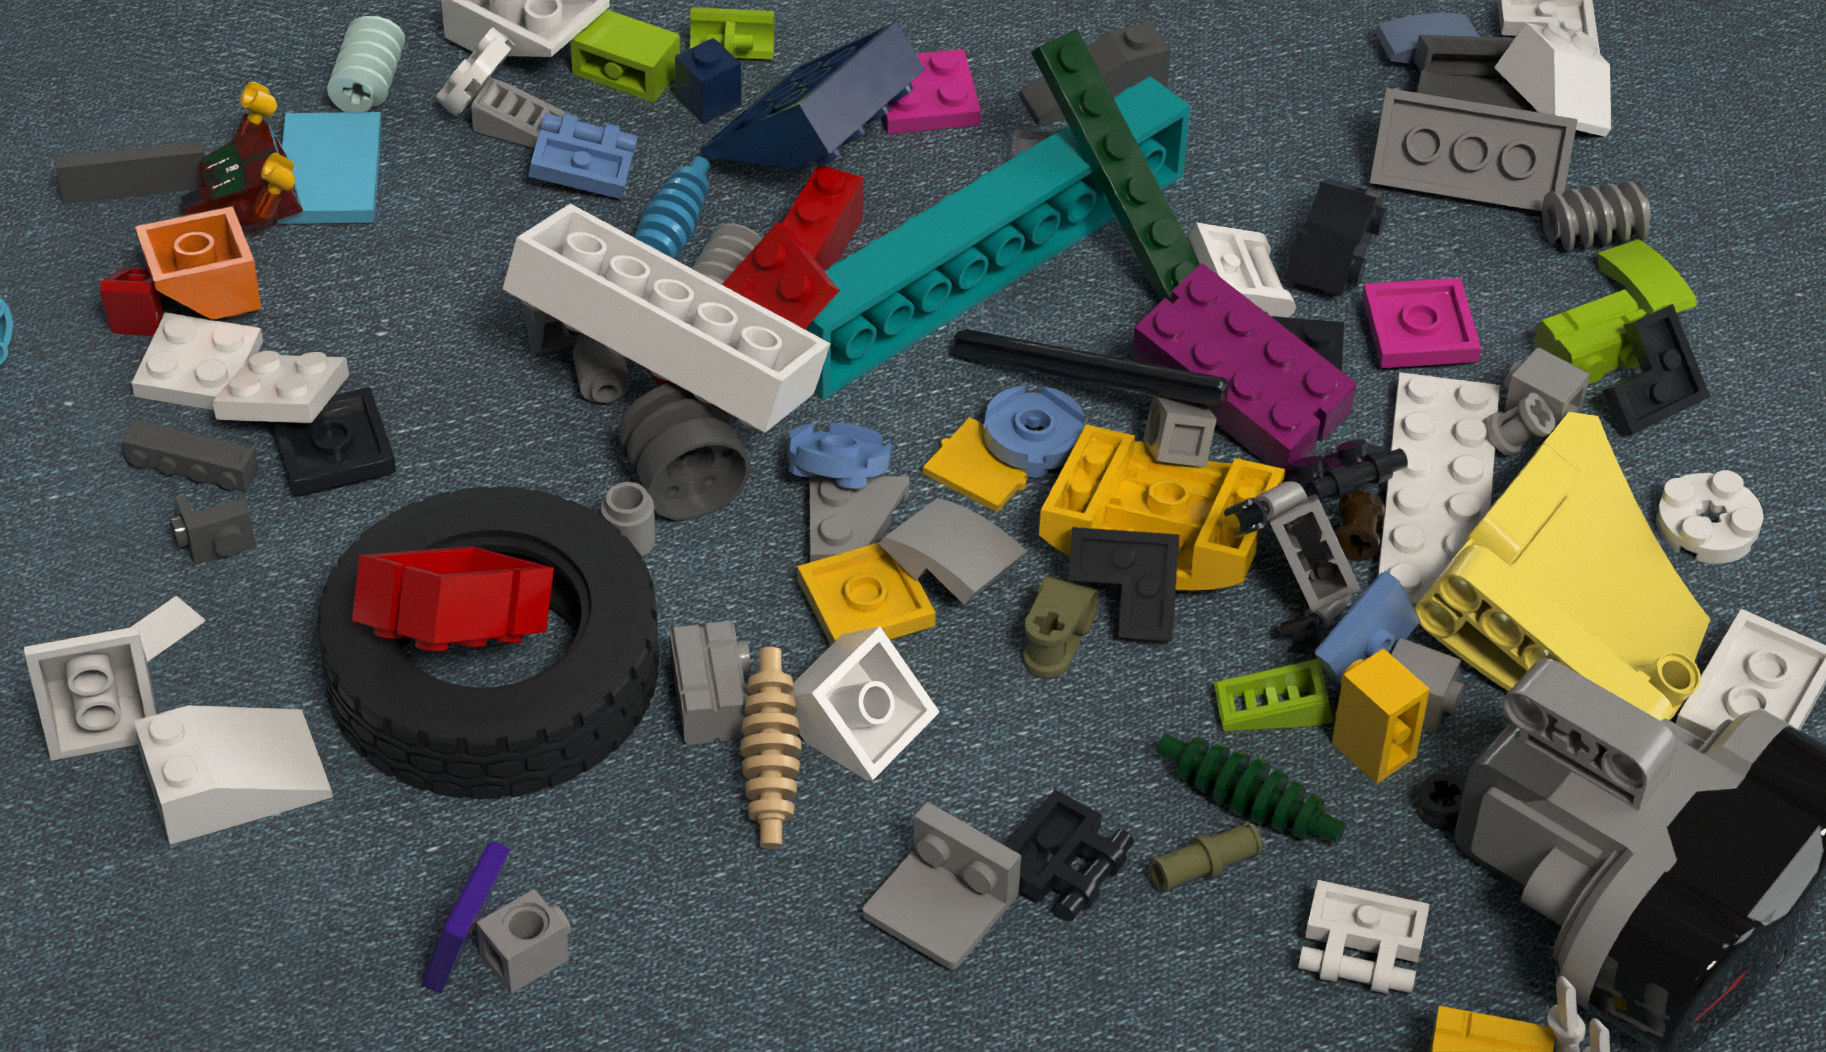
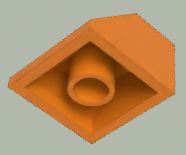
(202, 262)

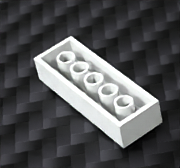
(666, 317)

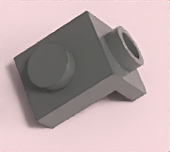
(212, 531)

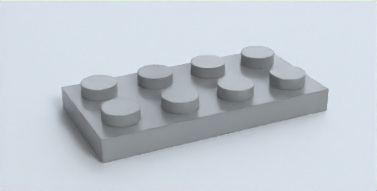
(1471, 149)

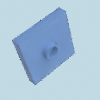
(1369, 626)

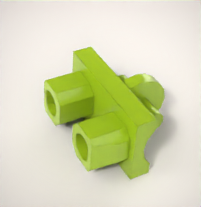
(739, 31)

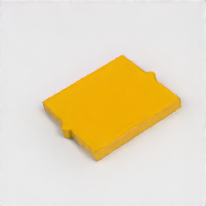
(973, 470)

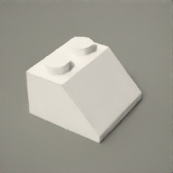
(1560, 75)
(861, 703)

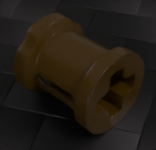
(1359, 520)

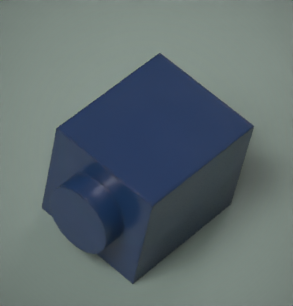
(708, 80)

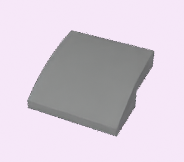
(954, 546)

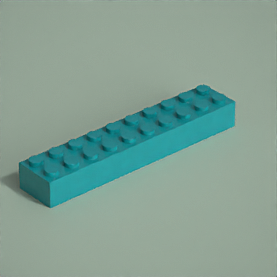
(983, 239)

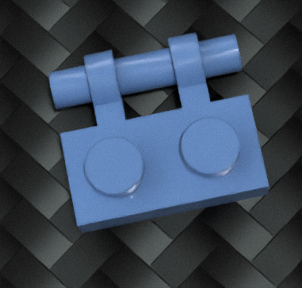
(583, 155)

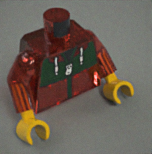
(249, 170)

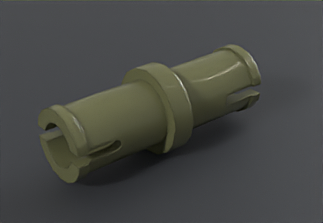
(1205, 856)

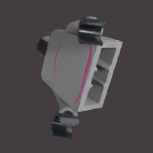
(1311, 552)

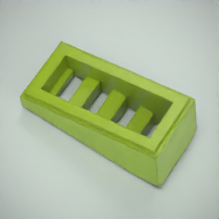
(1290, 680)

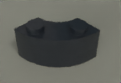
(1336, 237)

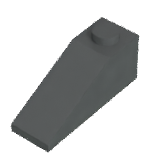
(1123, 60)

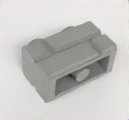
(710, 681)

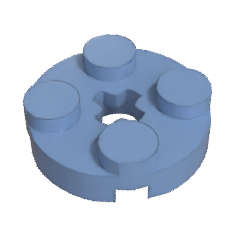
(1028, 449)
(842, 453)

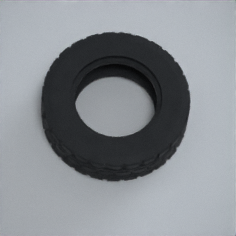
(516, 733)

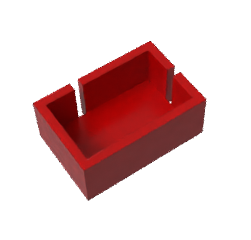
(452, 596)

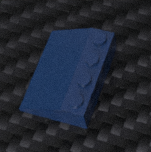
(822, 103)

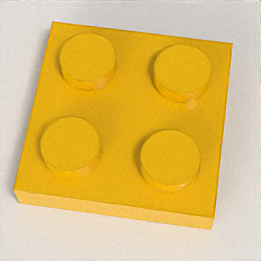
(865, 592)

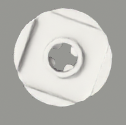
(475, 71)
(1713, 494)

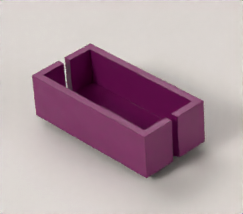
(1271, 373)

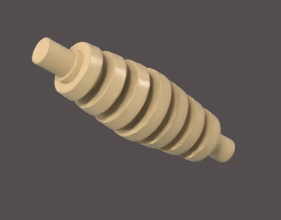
(770, 747)

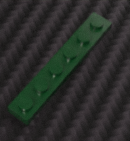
(1116, 161)

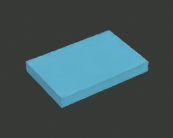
(334, 165)

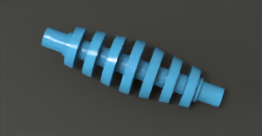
(675, 209)

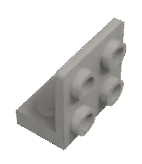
(946, 888)

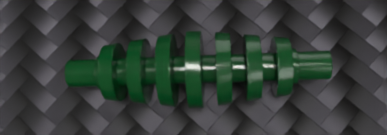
(1250, 787)

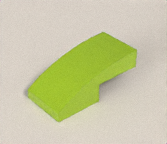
(1646, 276)

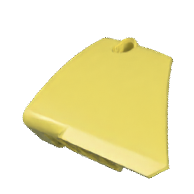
(1571, 578)

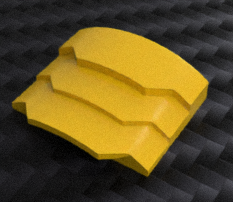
(1122, 487)

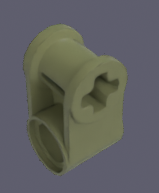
(1057, 625)

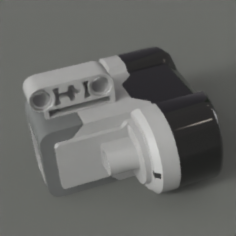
(1654, 850)

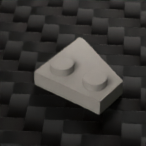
(851, 517)

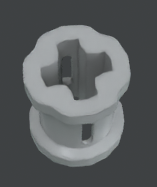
(1520, 424)

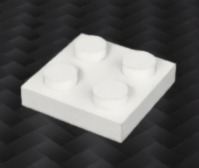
(193, 359)
(281, 387)

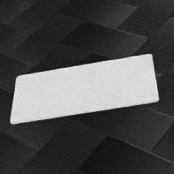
(167, 626)

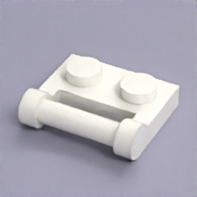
(1244, 263)

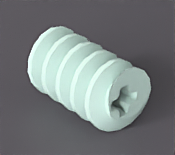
(366, 64)

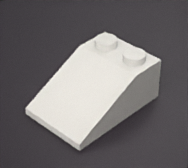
(533, 25)
(91, 691)
(228, 766)

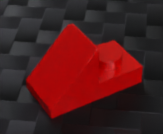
(131, 302)

